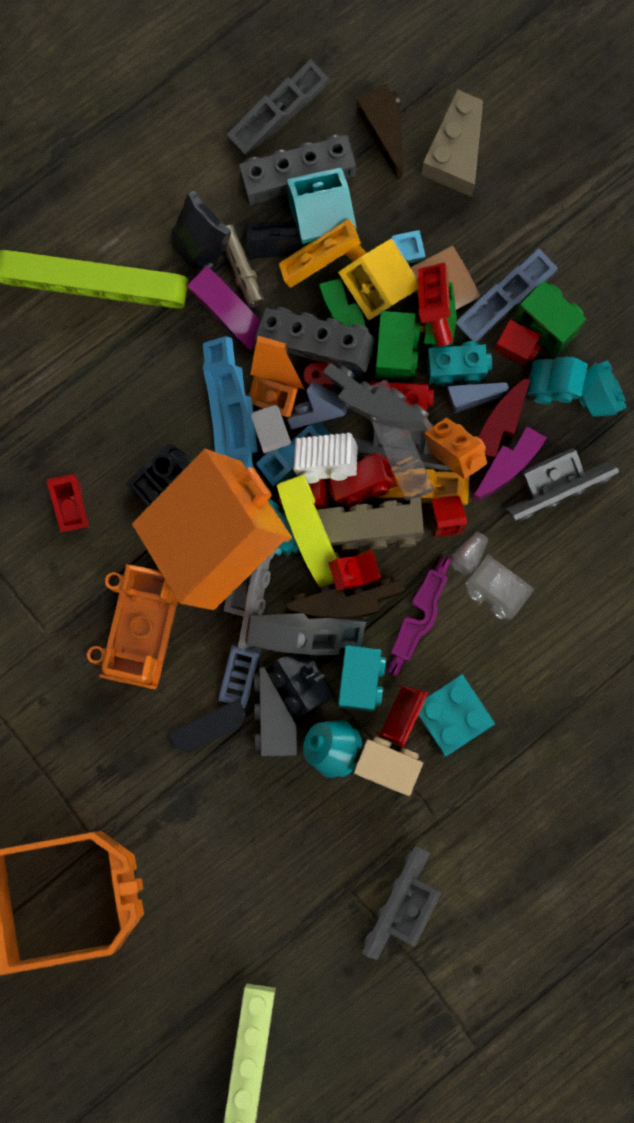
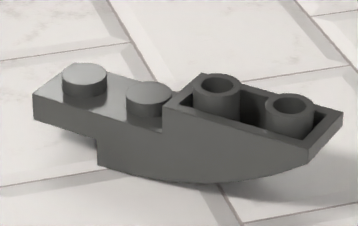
(378, 406)
(302, 635)

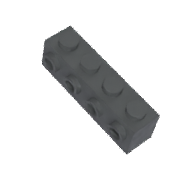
(268, 176)
(318, 339)

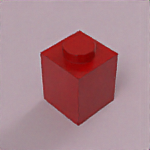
(518, 343)

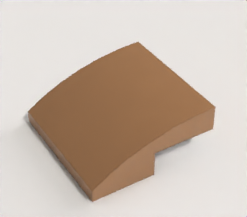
(463, 285)

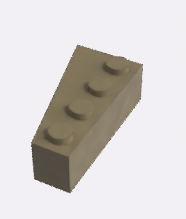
(374, 527)

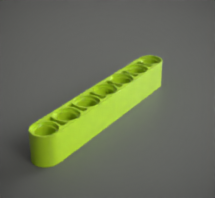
(92, 279)

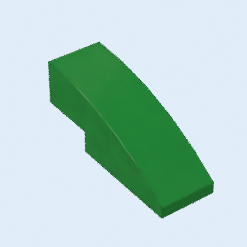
(337, 307)

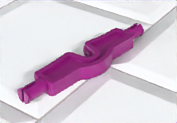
(412, 629)

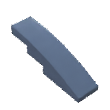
(506, 296)

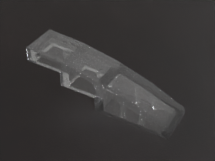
(403, 457)

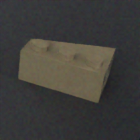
(456, 145)

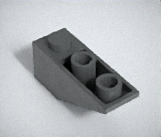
(278, 729)

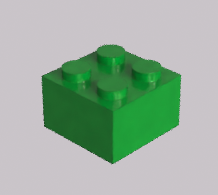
(550, 317)
(395, 346)

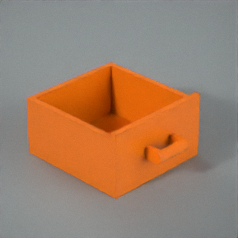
(211, 529)

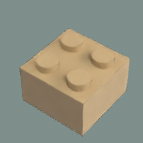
(389, 767)

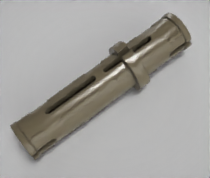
(244, 275)

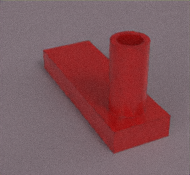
(435, 301)

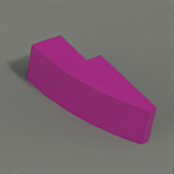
(225, 307)
(510, 463)

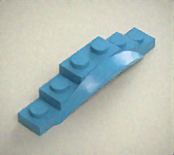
(229, 405)

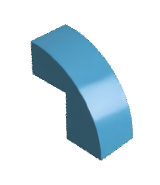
(279, 463)

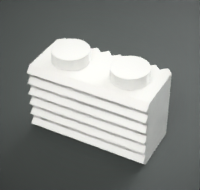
(326, 457)

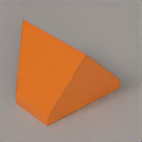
(273, 363)

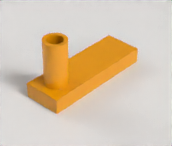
(321, 252)

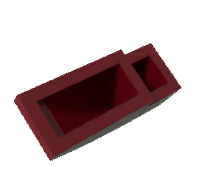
(503, 419)

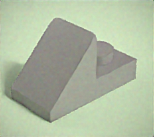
(270, 428)

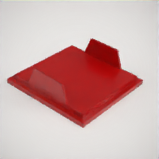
(403, 715)

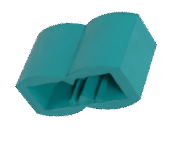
(557, 380)

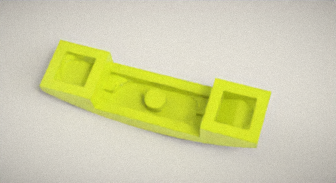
(307, 528)

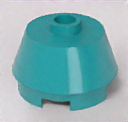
(602, 391)
(332, 748)

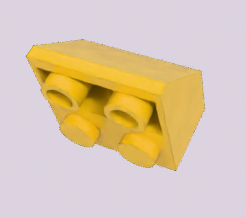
(379, 279)

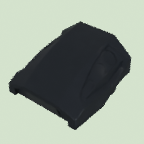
(199, 234)
(159, 473)

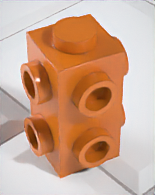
(456, 447)

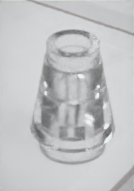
(469, 554)

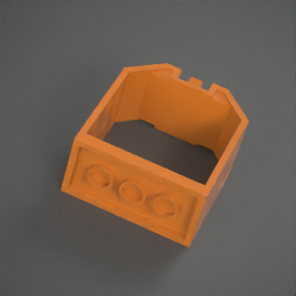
(126, 894)

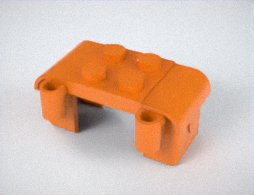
(138, 628)

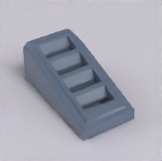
(469, 396)
(252, 665)

